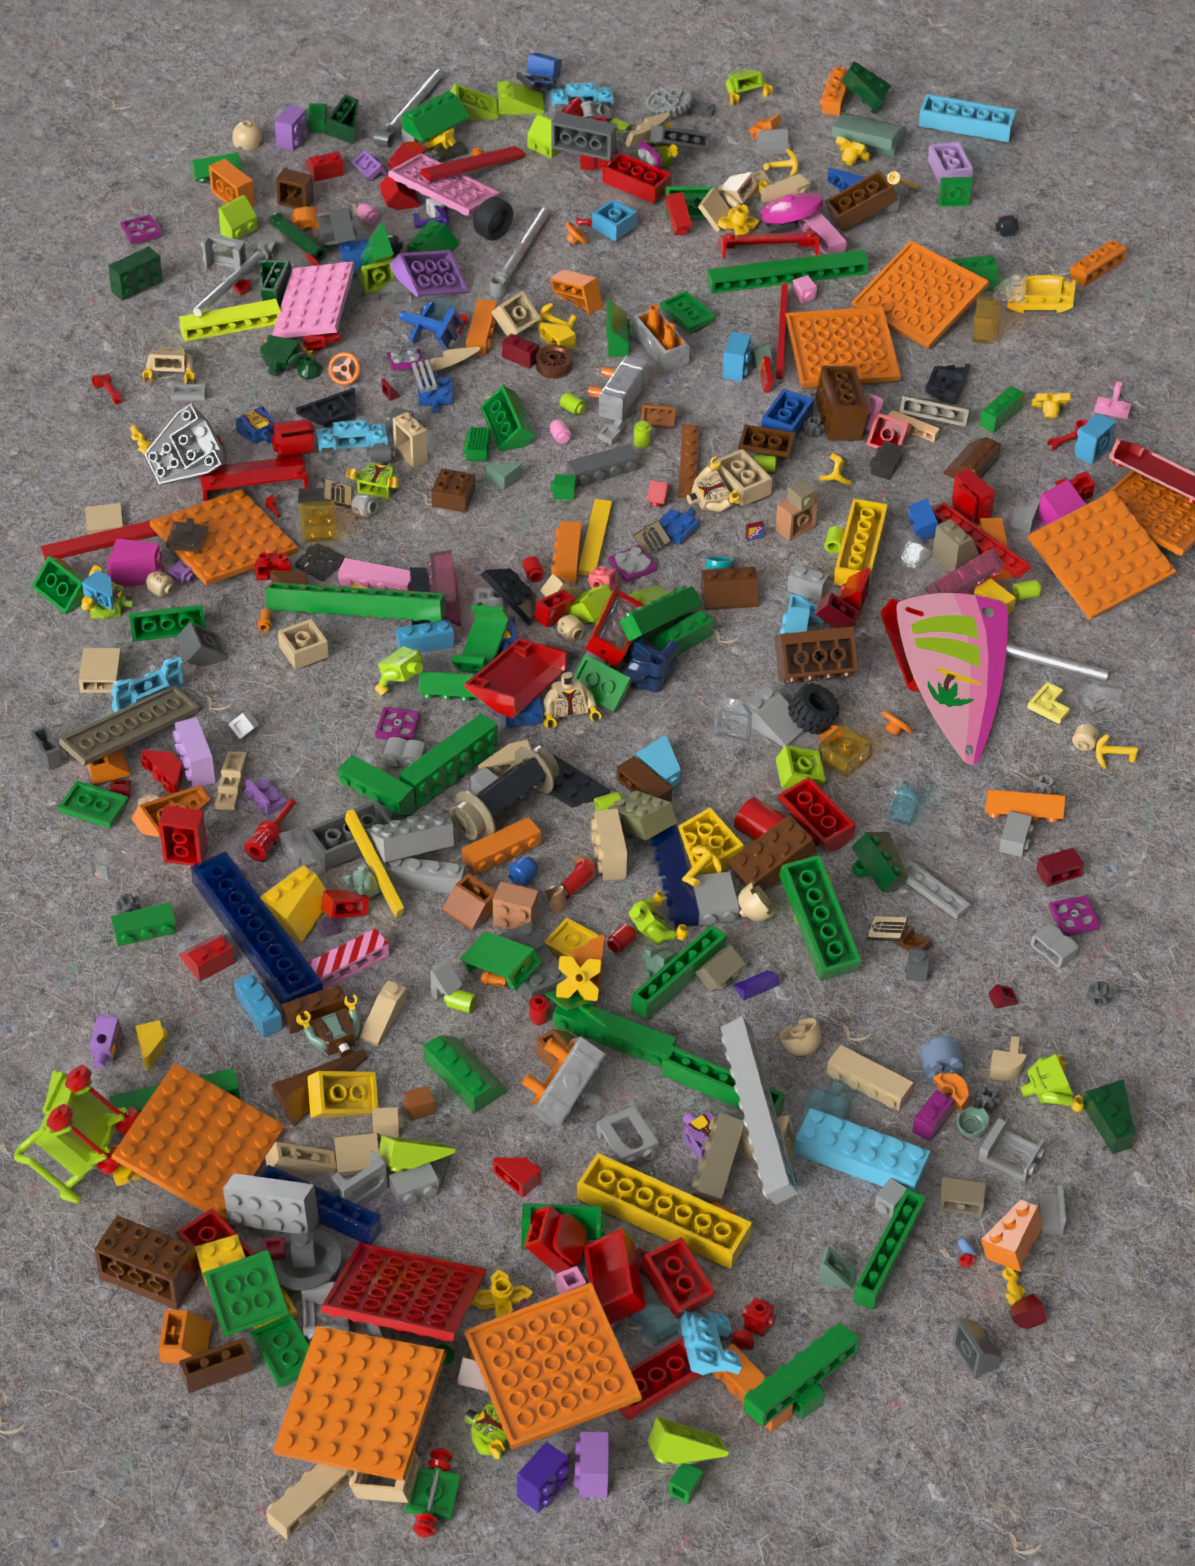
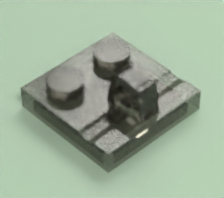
(187, 536)
(319, 561)

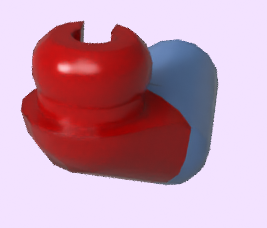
(968, 1255)

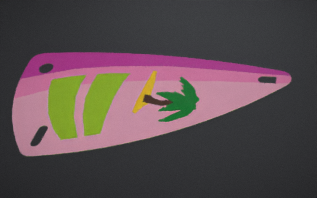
(957, 662)

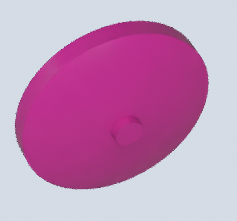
(791, 207)

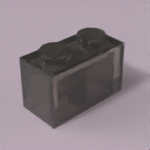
(886, 460)

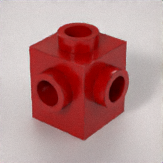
(758, 1316)

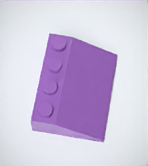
(429, 273)

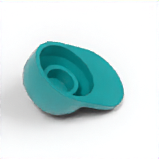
(719, 561)

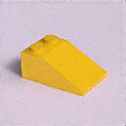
(342, 1094)

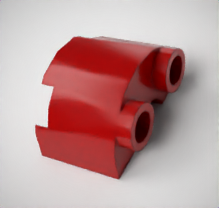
(1082, 483)
(268, 562)

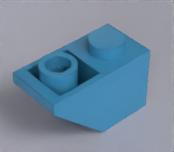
(99, 588)

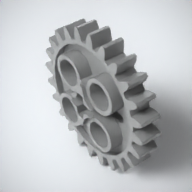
(669, 100)

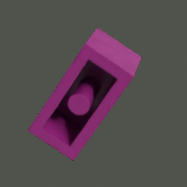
(933, 1115)

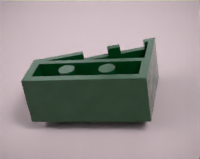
(866, 85)
(342, 120)
(274, 279)
(881, 860)
(1111, 1115)

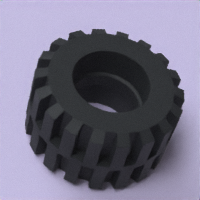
(813, 708)

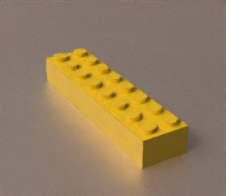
(664, 1210)

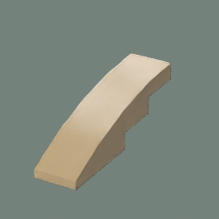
(643, 130)
(449, 358)
(231, 780)

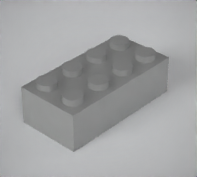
(411, 836)
(271, 1204)

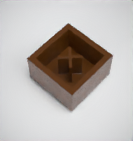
(294, 189)
(453, 490)

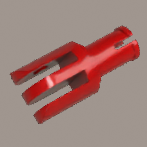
(320, 341)

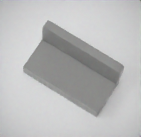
(772, 141)
(1025, 517)
(1052, 1212)

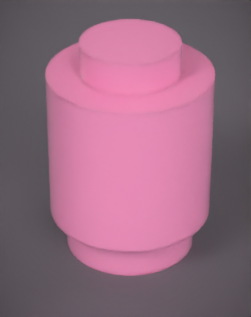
(367, 213)
(560, 431)

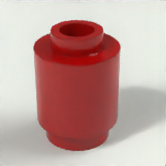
(533, 568)
(621, 938)
(539, 1009)

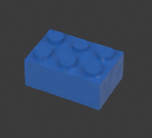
(788, 412)

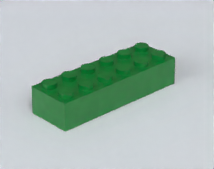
(451, 759)
(820, 918)

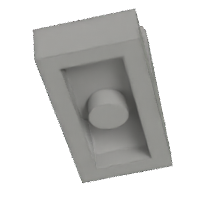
(443, 980)

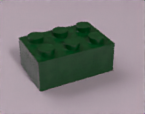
(135, 273)

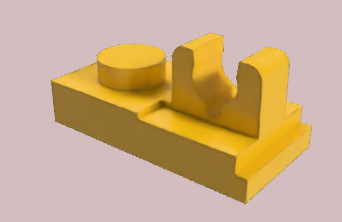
(445, 138)

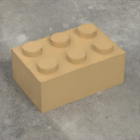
(744, 475)
(609, 844)

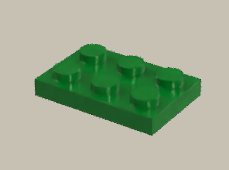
(687, 311)
(604, 682)
(93, 804)
(282, 1349)

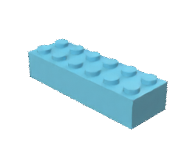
(967, 118)
(860, 1151)

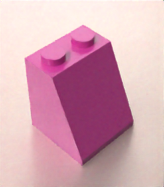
(1058, 503)
(133, 562)

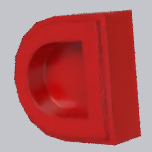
(242, 286)
(743, 1339)

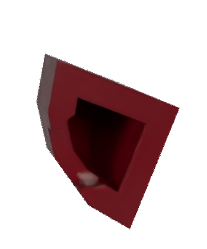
(1028, 1312)

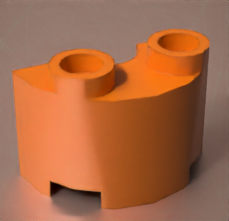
(773, 123)
(305, 217)
(954, 1085)

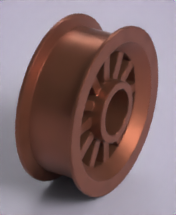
(554, 361)

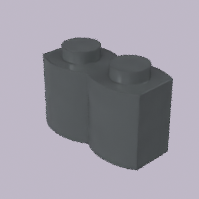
(46, 747)

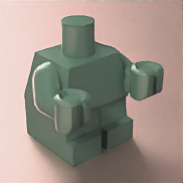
(363, 882)
(655, 960)

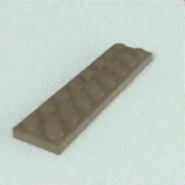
(128, 725)

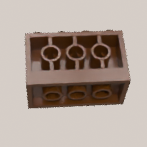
(841, 403)
(819, 643)
(147, 1262)

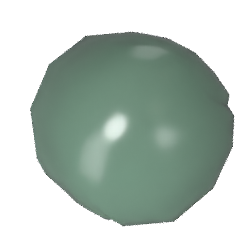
(973, 1122)

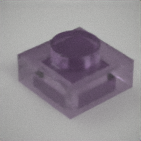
(328, 926)

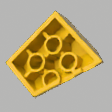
(711, 831)
(296, 902)

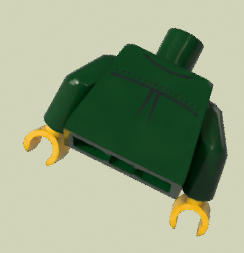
(281, 353)

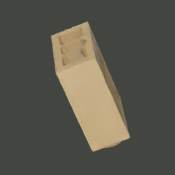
(410, 439)
(399, 1493)

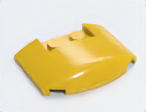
(1046, 293)

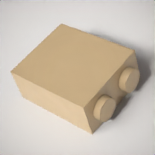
(99, 669)

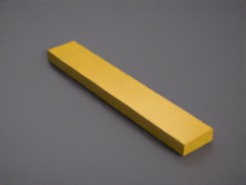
(594, 536)
(374, 863)

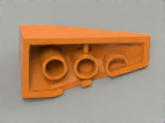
(149, 813)

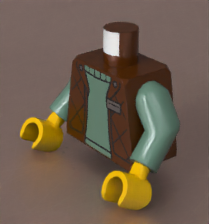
(334, 1031)

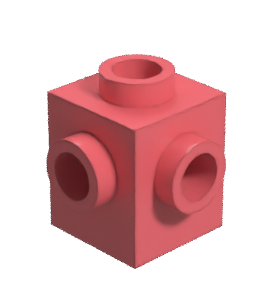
(603, 575)

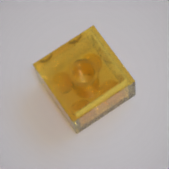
(985, 320)
(318, 521)
(845, 750)

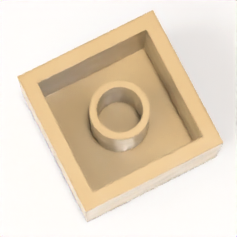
(516, 314)
(303, 644)

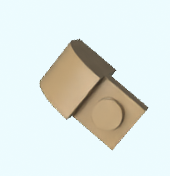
(1009, 1064)

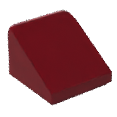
(389, 391)
(121, 787)
(1002, 996)

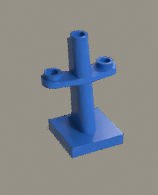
(444, 330)

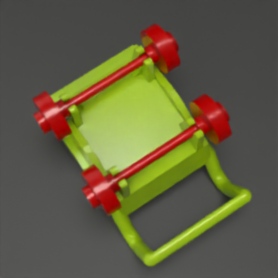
(76, 1130)

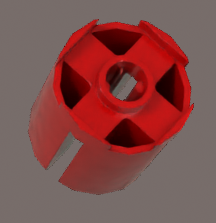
(293, 438)

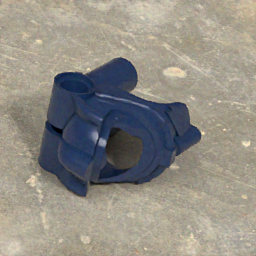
(650, 666)

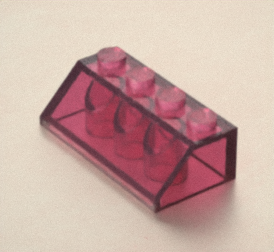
(968, 574)
(445, 581)

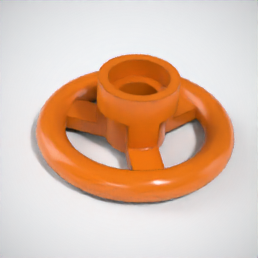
(576, 234)
(350, 369)
(895, 724)

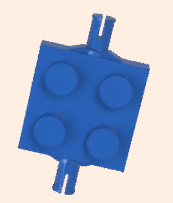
(437, 397)
(679, 525)

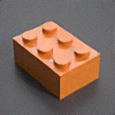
(230, 183)

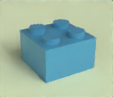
(614, 219)
(737, 356)
(1094, 438)

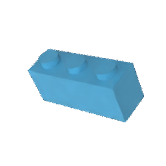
(426, 636)
(258, 1005)

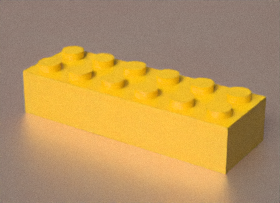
(860, 539)

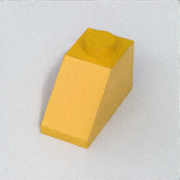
(558, 335)
(151, 1041)

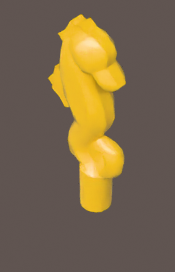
(143, 444)
(1015, 1290)

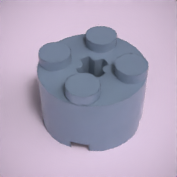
(942, 1056)

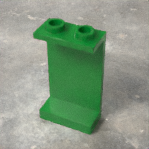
(483, 638)
(502, 958)
(587, 1216)

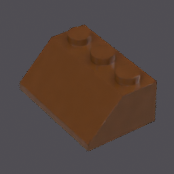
(767, 441)
(976, 456)
(729, 588)

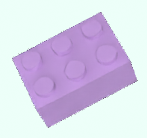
(949, 161)
(194, 752)

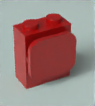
(972, 496)
(556, 1239)

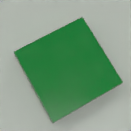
(954, 191)

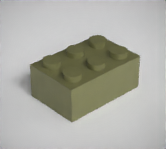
(644, 814)

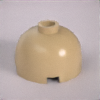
(247, 135)
(755, 903)
(803, 1038)

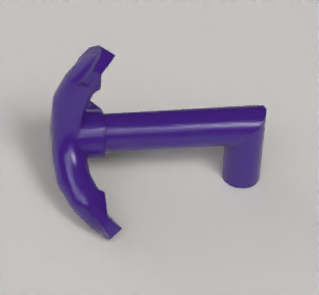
(443, 218)

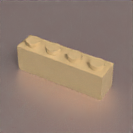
(869, 1078)
(306, 1498)

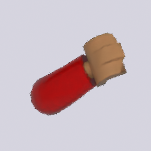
(581, 876)

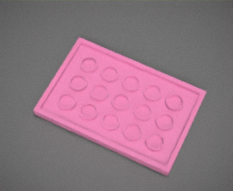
(456, 191)
(314, 300)

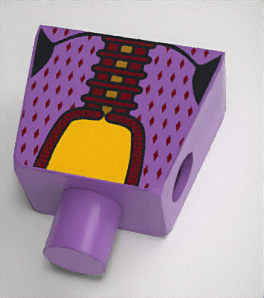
(105, 1040)
(697, 1131)

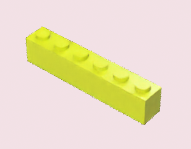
(229, 320)

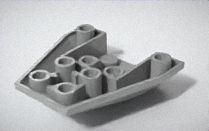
(185, 448)

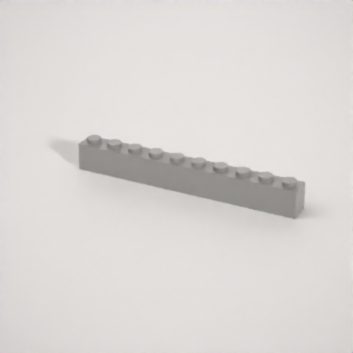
(759, 1111)

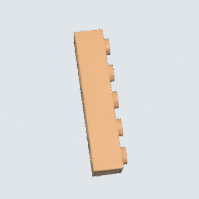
(919, 428)

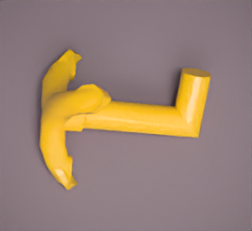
(792, 163)
(547, 315)
(836, 474)
(1101, 748)
(707, 855)

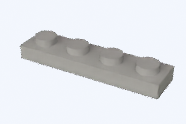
(935, 891)

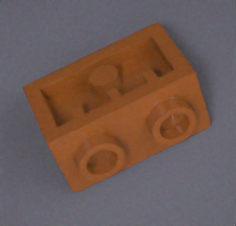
(659, 416)

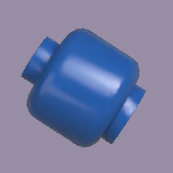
(523, 870)

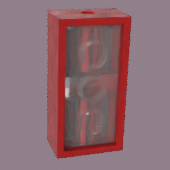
(608, 637)

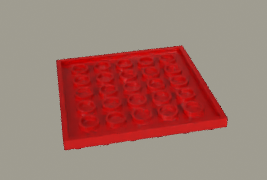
(404, 1291)

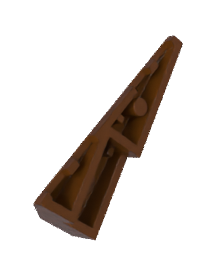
(294, 1092)

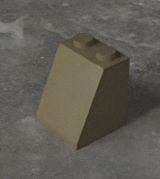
(953, 546)

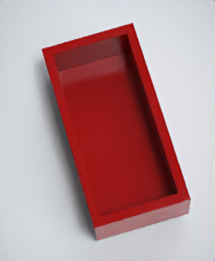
(615, 1275)

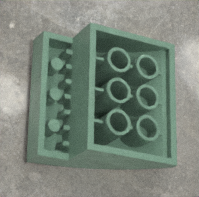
(874, 134)

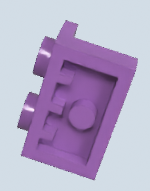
(368, 165)
(181, 573)
(265, 796)

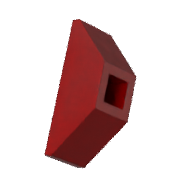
(164, 768)

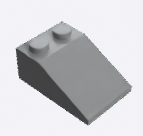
(772, 717)

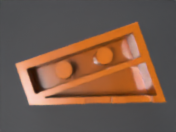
(579, 289)
(1013, 1235)

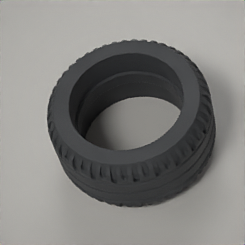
(493, 218)

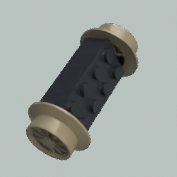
(475, 813)

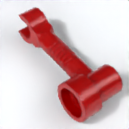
(104, 381)
(1058, 441)

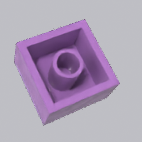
(291, 128)
(592, 1464)

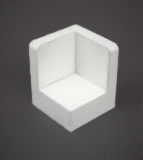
(430, 204)
(243, 724)

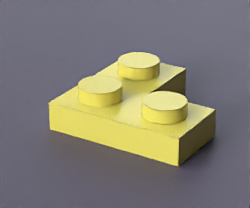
(1045, 703)

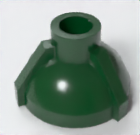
(309, 368)

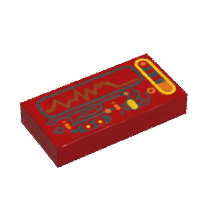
(766, 374)

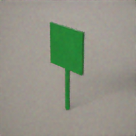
(574, 1002)

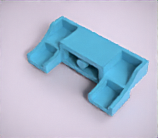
(585, 91)
(351, 435)
(799, 615)
(132, 691)
(704, 1343)

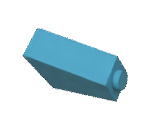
(661, 759)

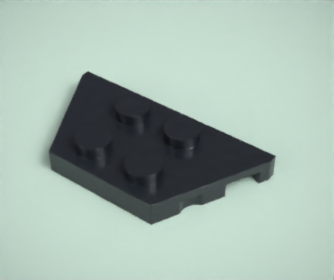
(537, 82)
(947, 382)
(330, 409)
(513, 591)
(574, 786)

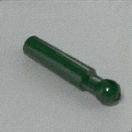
(298, 236)

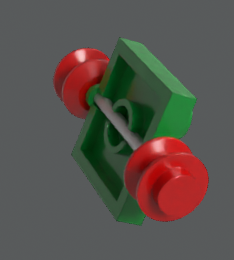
(433, 1493)

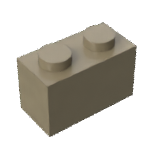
(720, 968)
(962, 1196)

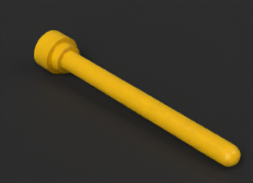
(895, 179)

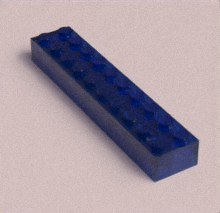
(254, 929)

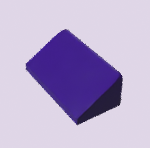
(757, 984)

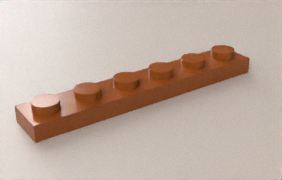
(688, 459)

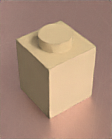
(386, 1121)

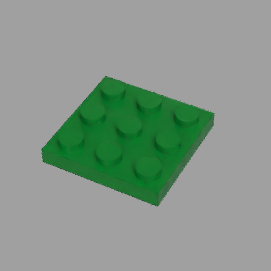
(245, 1293)

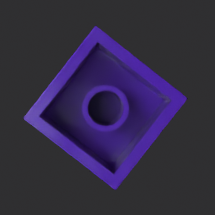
(543, 1477)

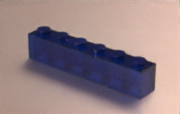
(672, 869)
(336, 1211)

